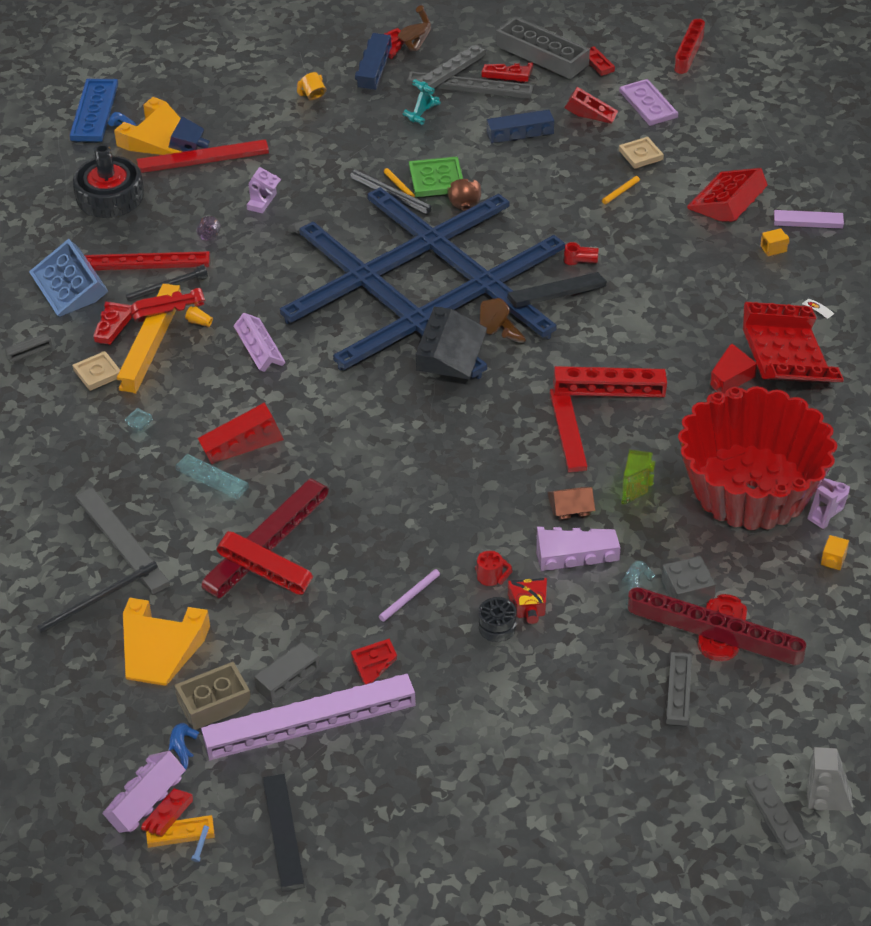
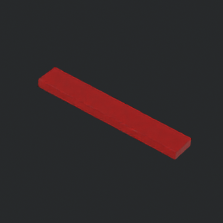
(568, 432)

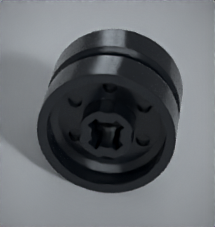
(497, 619)

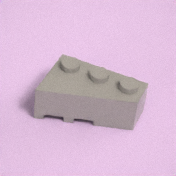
(827, 782)

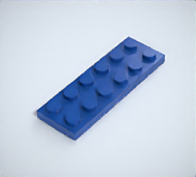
(94, 110)

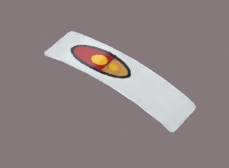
(819, 308)

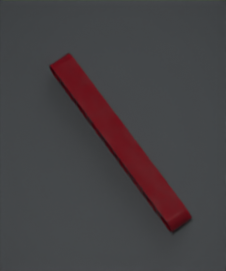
(268, 534)
(717, 626)

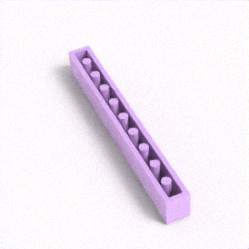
(308, 716)

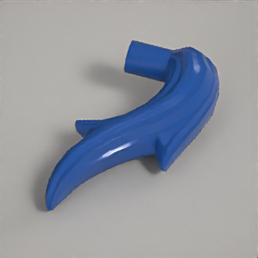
(118, 118)
(177, 742)

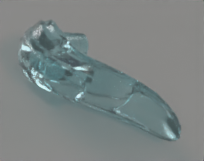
(633, 573)

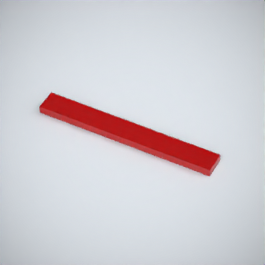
(203, 156)
(149, 260)

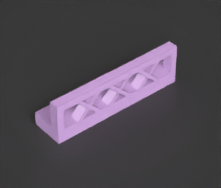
(258, 342)

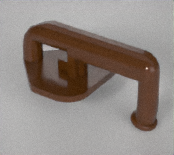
(416, 32)
(494, 314)

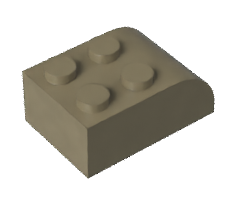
(212, 695)

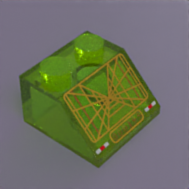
(637, 475)

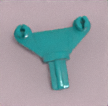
(424, 102)

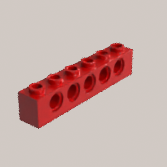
(609, 381)

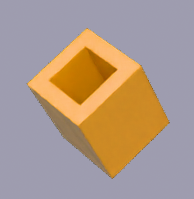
(774, 242)
(834, 552)

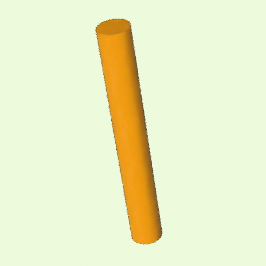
(398, 183)
(620, 190)

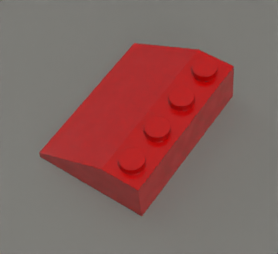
(729, 194)

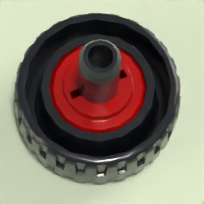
(108, 185)

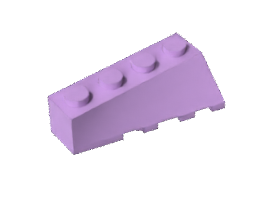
(575, 548)
(144, 791)

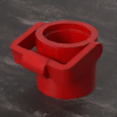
(490, 568)

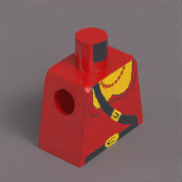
(528, 598)

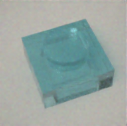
(138, 419)

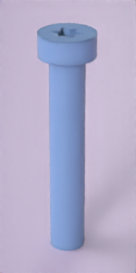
(196, 857)

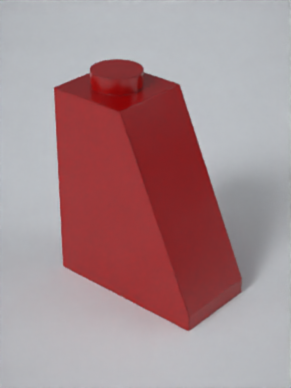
(732, 370)

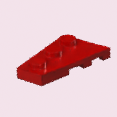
(506, 73)
(112, 322)

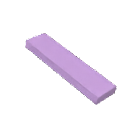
(808, 219)

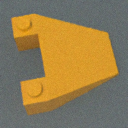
(153, 133)
(160, 647)

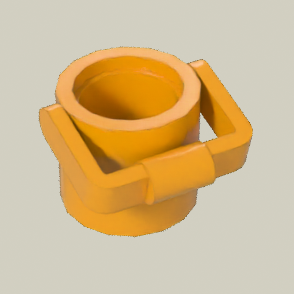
(312, 86)

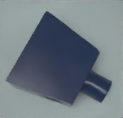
(188, 136)

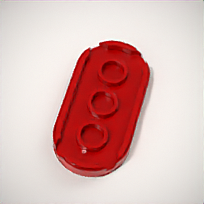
(715, 649)

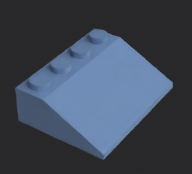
(68, 279)

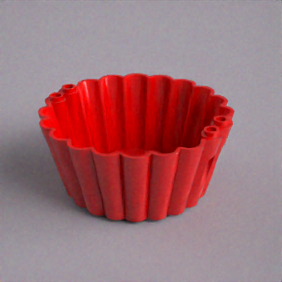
(756, 442)

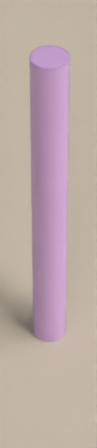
(409, 595)

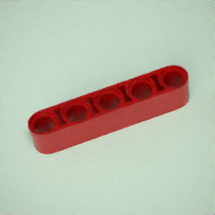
(689, 46)
(264, 563)

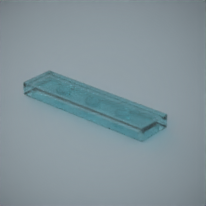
(212, 476)

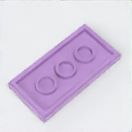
(648, 102)

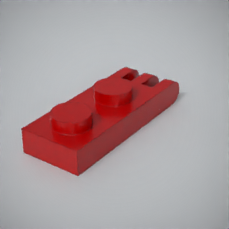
(600, 62)
(167, 812)

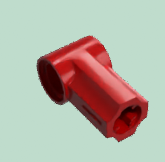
(574, 253)

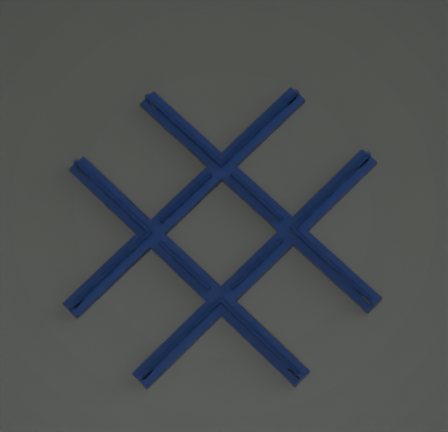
(425, 238)

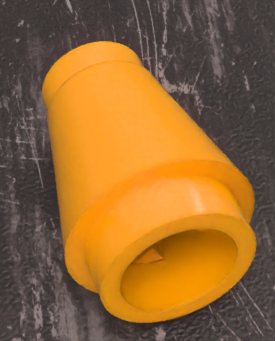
(197, 316)

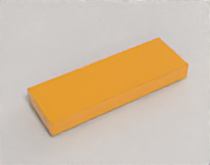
(182, 831)

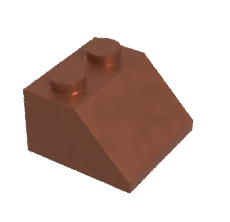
(572, 501)

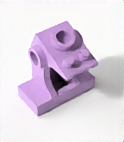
(262, 184)
(832, 494)

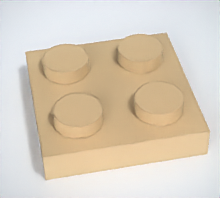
(641, 152)
(96, 370)

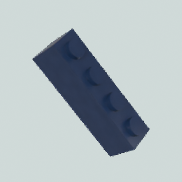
(373, 61)
(520, 126)

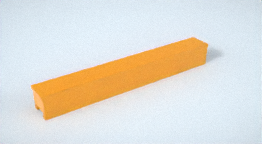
(145, 346)

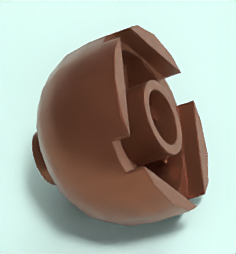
(464, 193)

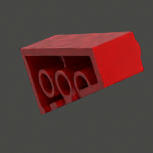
(242, 434)

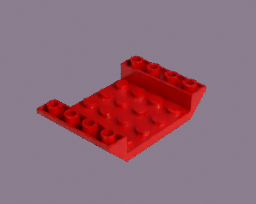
(786, 344)

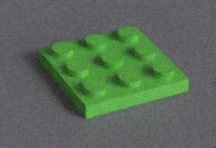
(434, 175)

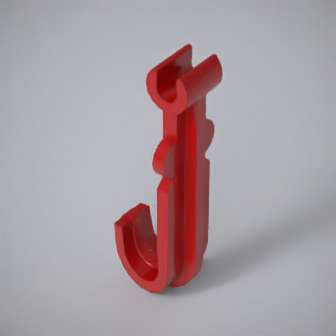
(165, 304)

